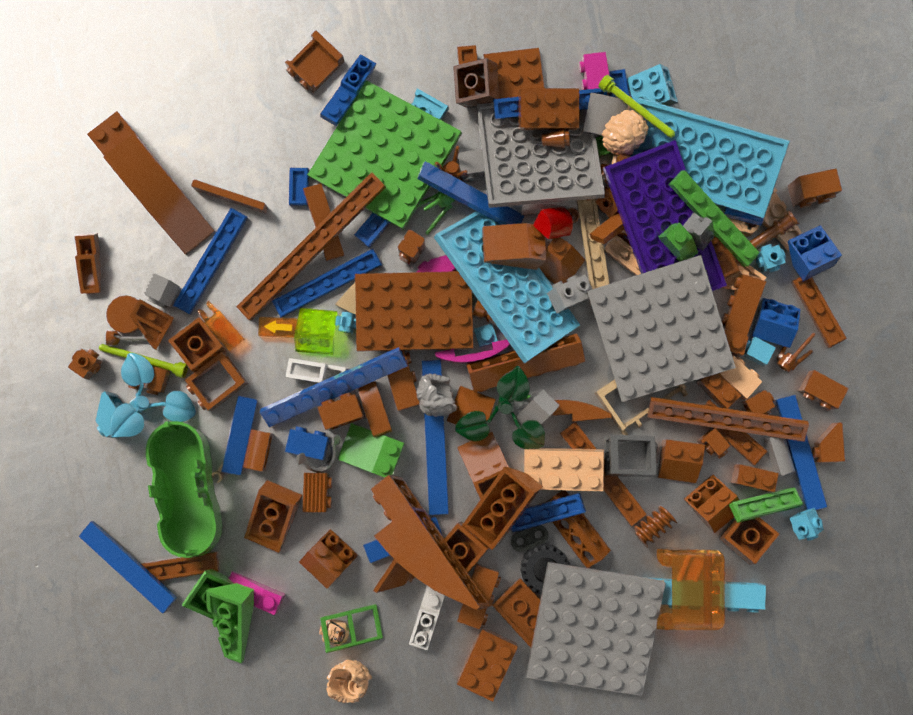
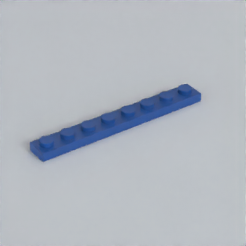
(334, 387)

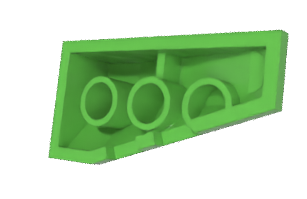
(232, 615)

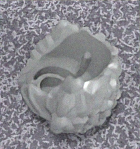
(435, 395)

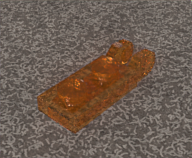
(221, 327)

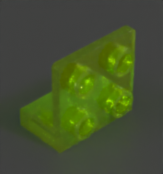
(315, 331)

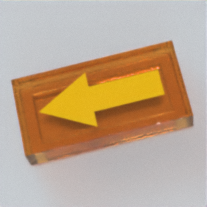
(277, 327)

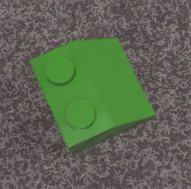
(196, 599)

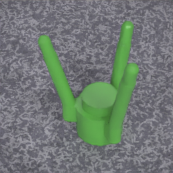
(441, 200)

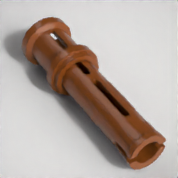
(777, 228)

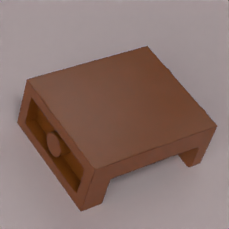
(315, 62)

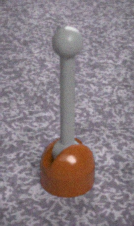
(114, 338)

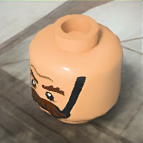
(337, 632)

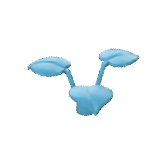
(126, 417)

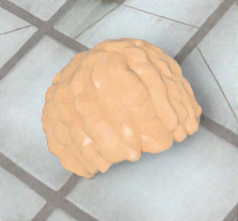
(624, 133)
(348, 681)

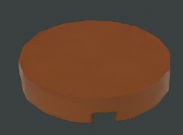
(119, 314)

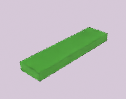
(766, 504)

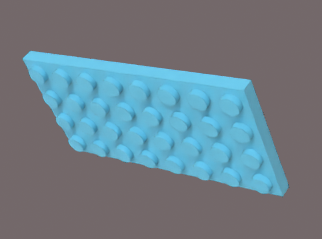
(725, 160)
(510, 295)

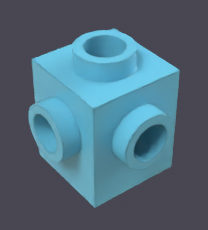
(767, 263)
(807, 524)

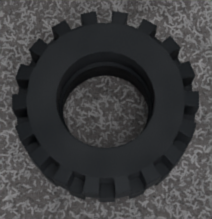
(530, 559)

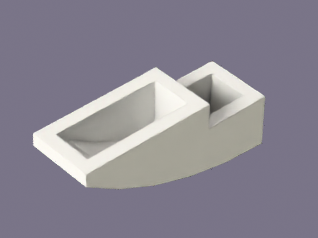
(311, 371)

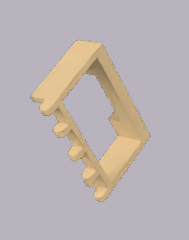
(611, 386)

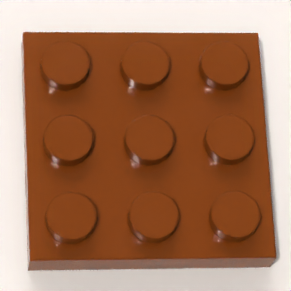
(517, 70)

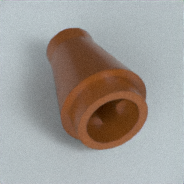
(556, 139)

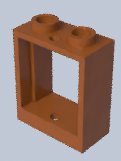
(233, 372)

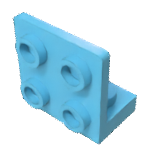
(653, 85)

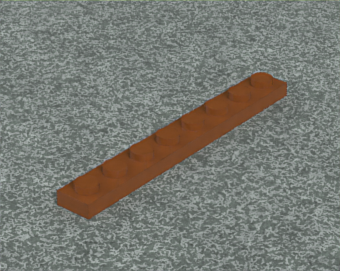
(728, 419)

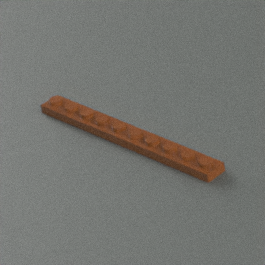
(311, 246)

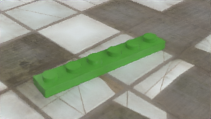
(724, 229)

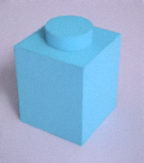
(758, 351)

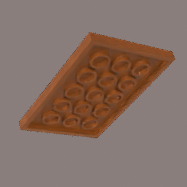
(413, 311)

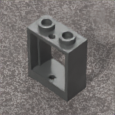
(612, 458)

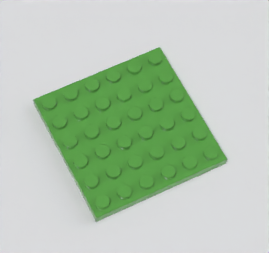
(390, 141)

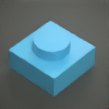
(485, 335)

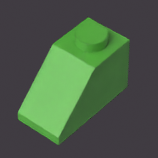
(679, 242)

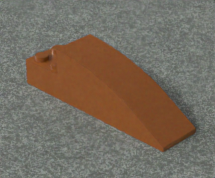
(150, 182)
(420, 546)

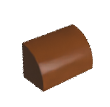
(258, 450)

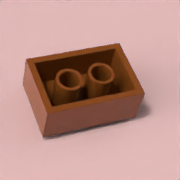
(548, 108)
(487, 663)

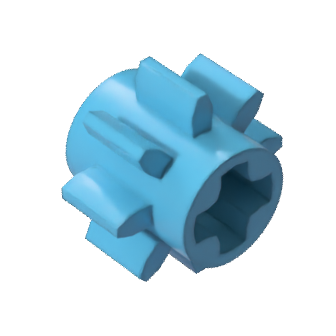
(346, 322)

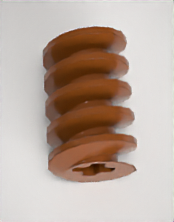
(654, 525)

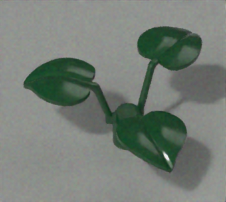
(510, 387)

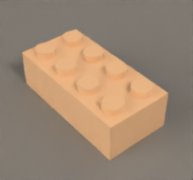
(566, 468)

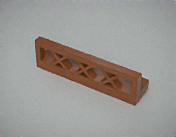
(589, 537)

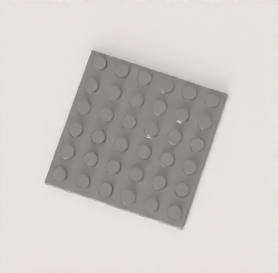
(527, 172)
(661, 328)
(595, 629)

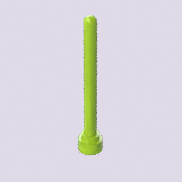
(608, 84)
(179, 369)

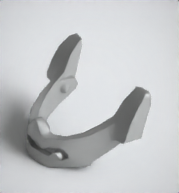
(301, 458)

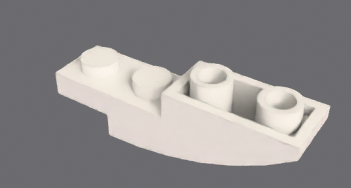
(426, 619)

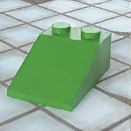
(372, 454)

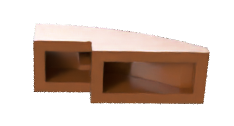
(88, 262)
(374, 409)
(580, 411)

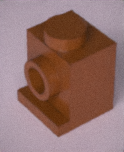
(714, 443)

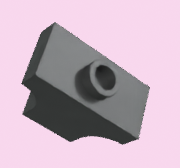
(700, 229)

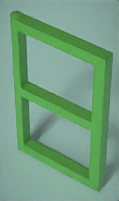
(351, 628)

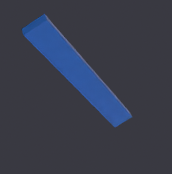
(435, 452)

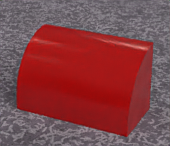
(554, 222)

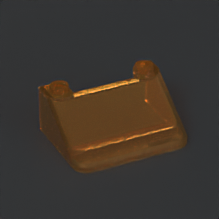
(696, 589)

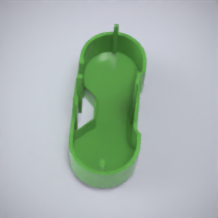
(178, 460)

